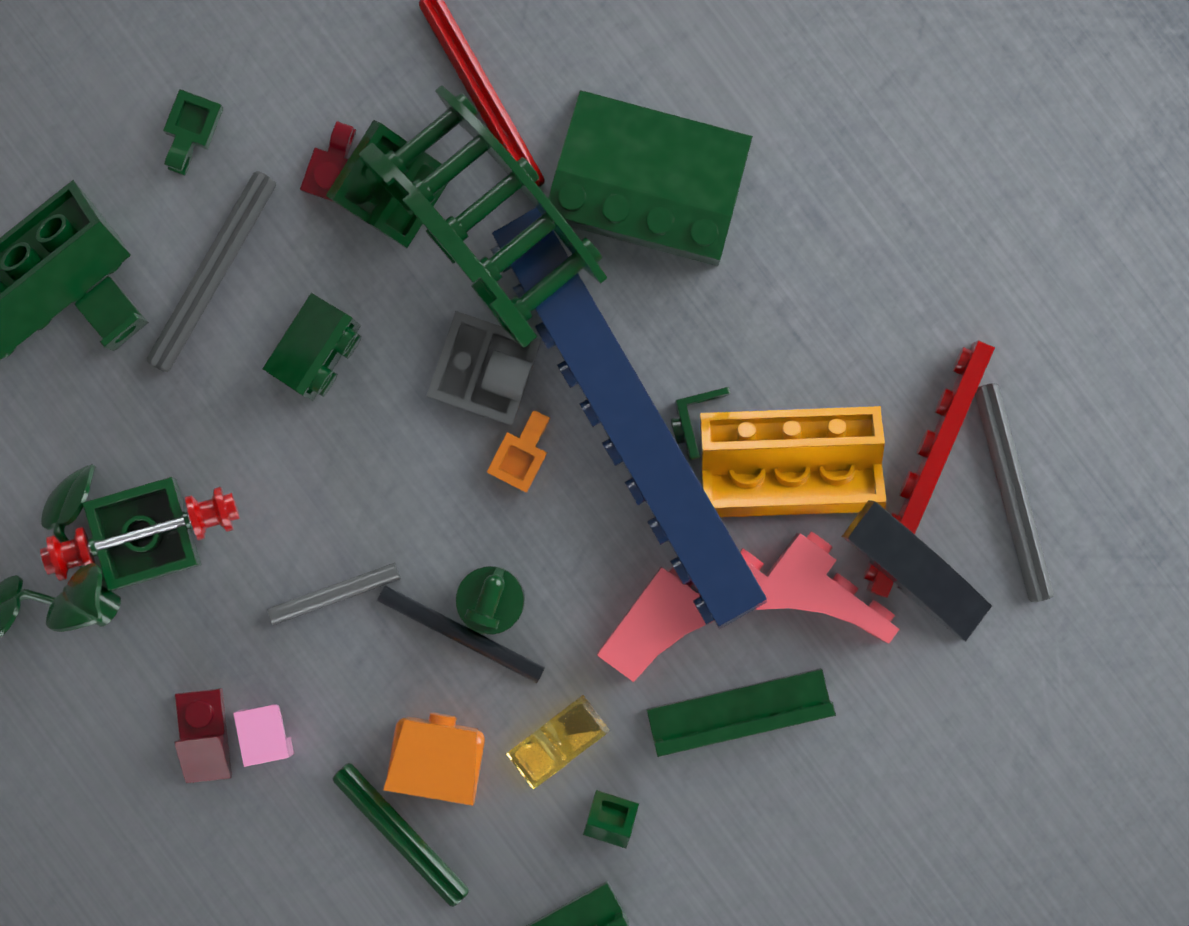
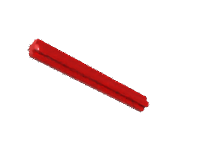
(476, 81)

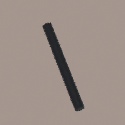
(461, 634)

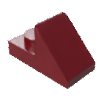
(203, 736)

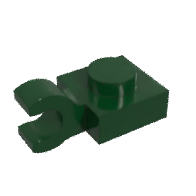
(191, 124)

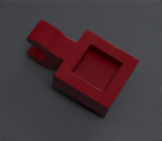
(327, 165)

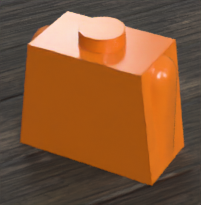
(435, 759)

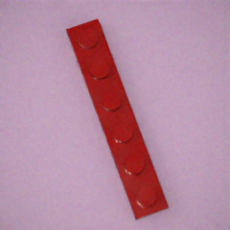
(936, 448)

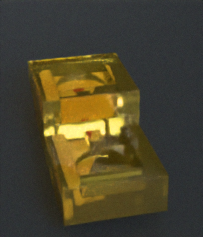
(558, 742)

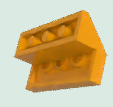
(792, 461)

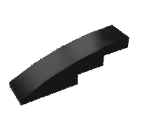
(917, 570)

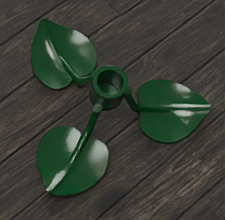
(84, 597)

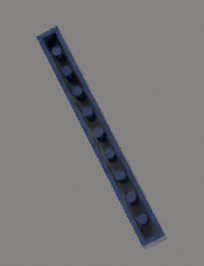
(636, 434)

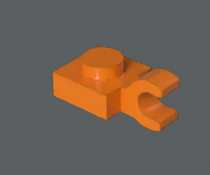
(519, 457)

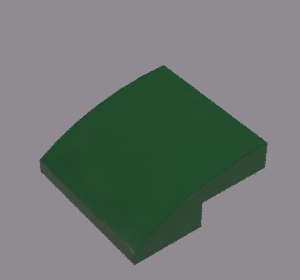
(364, 196)

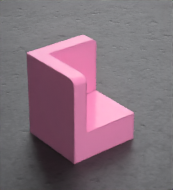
(262, 735)

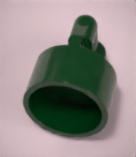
(490, 600)

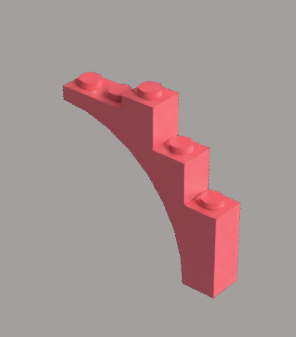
(795, 581)

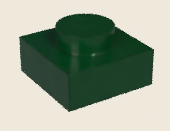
(611, 819)

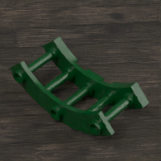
(450, 233)

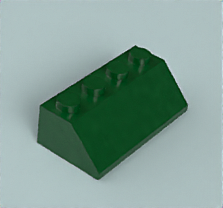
(52, 263)

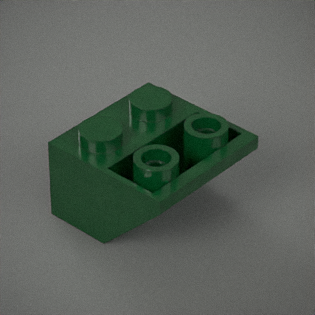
(313, 348)

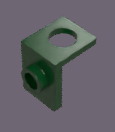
(111, 313)
(682, 424)

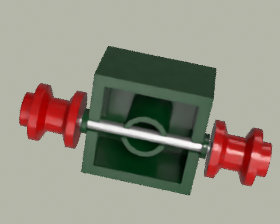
(141, 533)

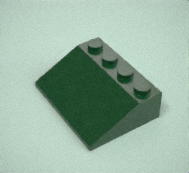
(649, 177)

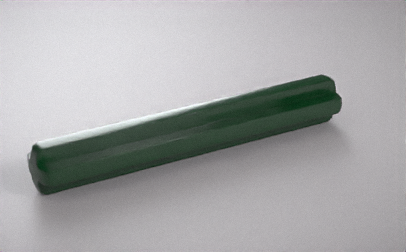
(400, 835)

